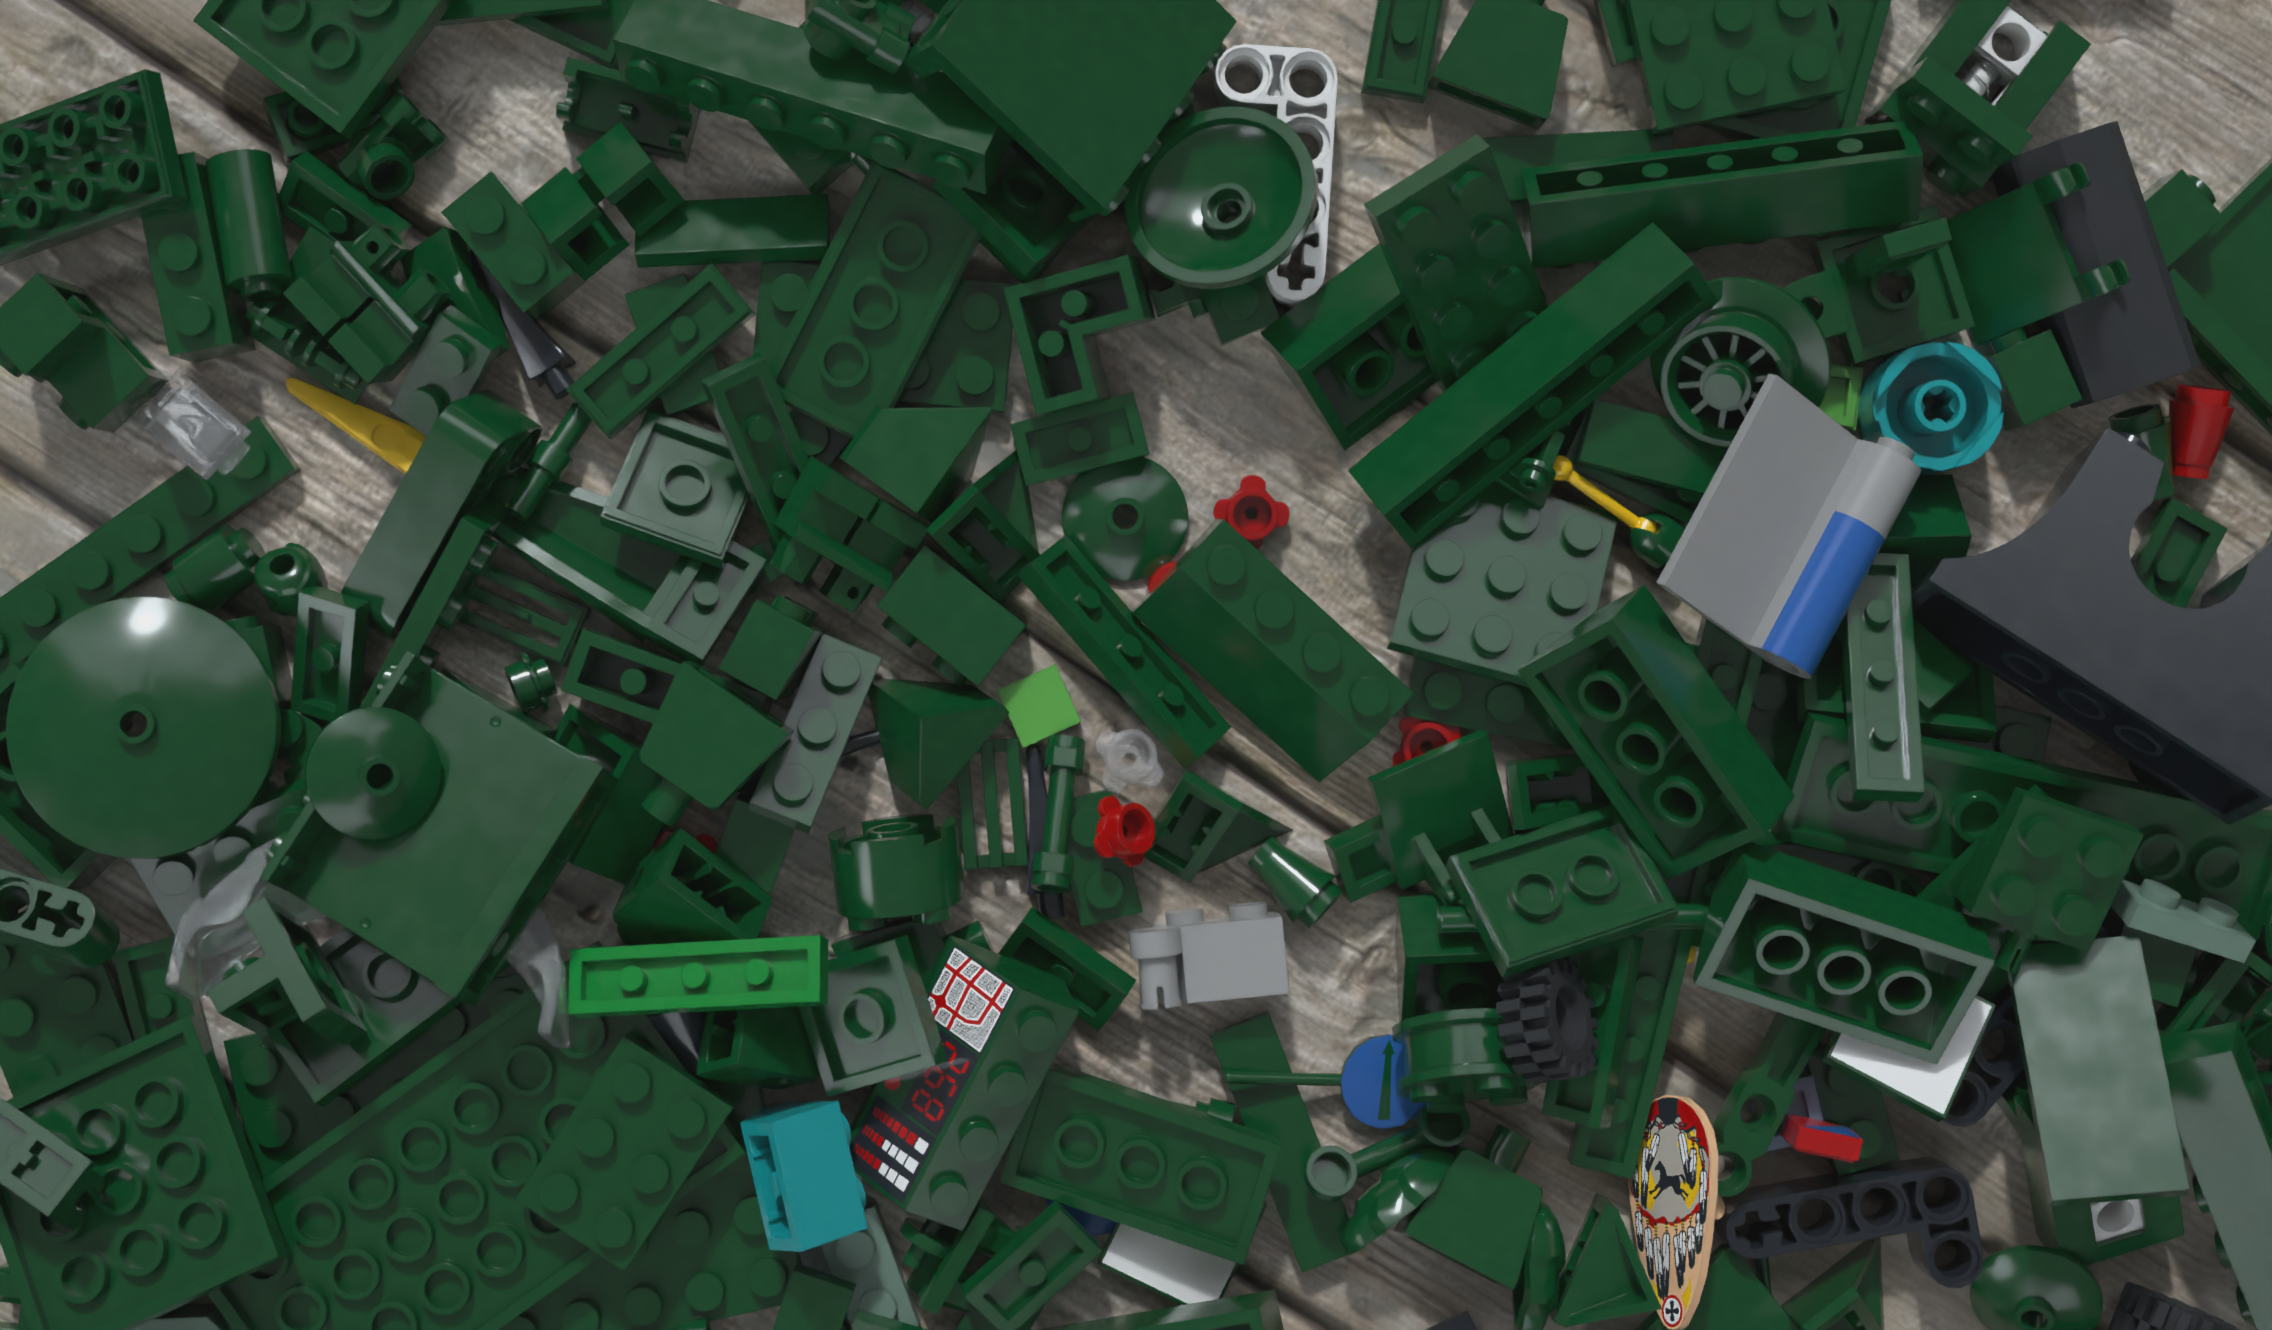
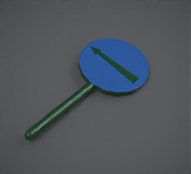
(1365, 1082)

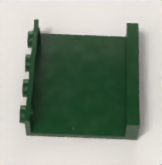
(479, 861)

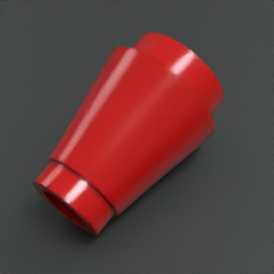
(2198, 428)

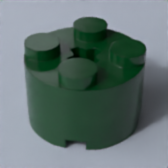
(897, 871)

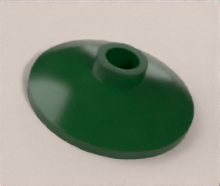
(1132, 551)
(340, 764)
(2036, 1291)

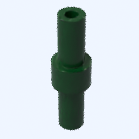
(548, 462)

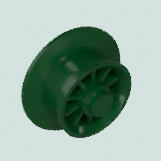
(1725, 354)

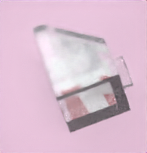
(195, 425)

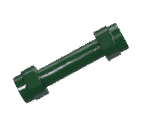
(1052, 865)

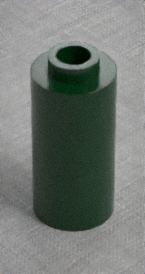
(249, 223)

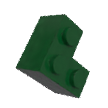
(1059, 323)
(69, 340)

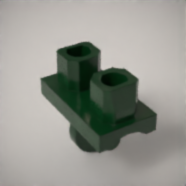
(942, 1253)

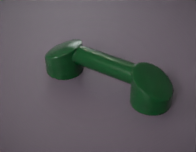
(1334, 1171)

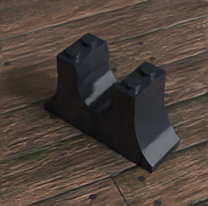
(2093, 645)

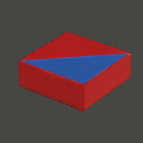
(1821, 1138)

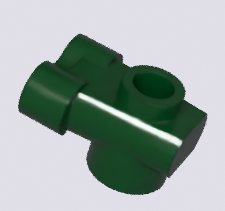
(866, 25)
(384, 155)

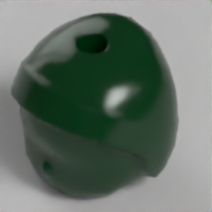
(284, 574)

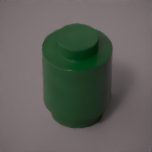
(215, 568)

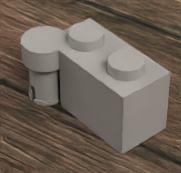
(1211, 956)

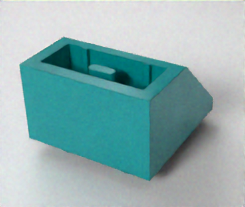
(804, 1174)

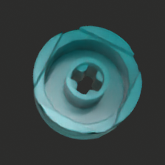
(1964, 409)

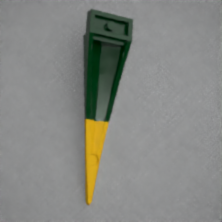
(630, 581)

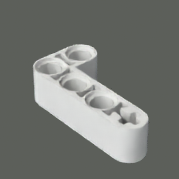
(1303, 115)

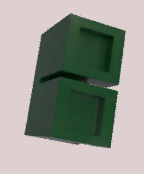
(366, 308)
(846, 525)

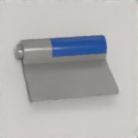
(1789, 528)

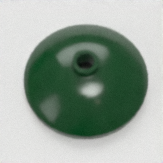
(1203, 173)

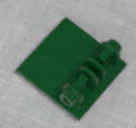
(293, 337)

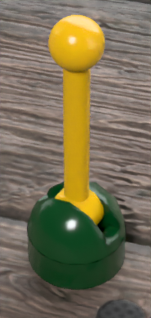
(1651, 535)

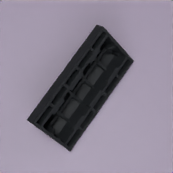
(2139, 328)

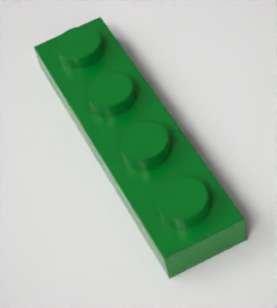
(698, 976)

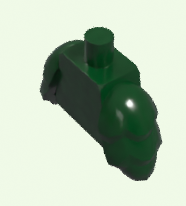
(1473, 1215)

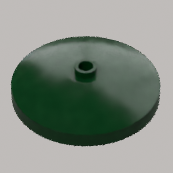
(205, 739)

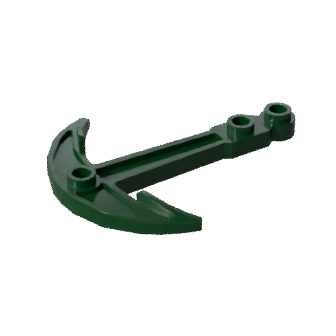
(1786, 1044)

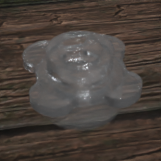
(1142, 746)

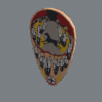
(1676, 1204)

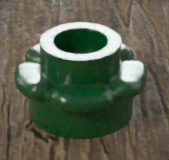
(531, 683)

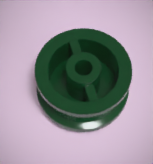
(1457, 1060)

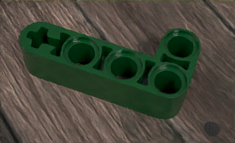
(449, 478)
(86, 945)

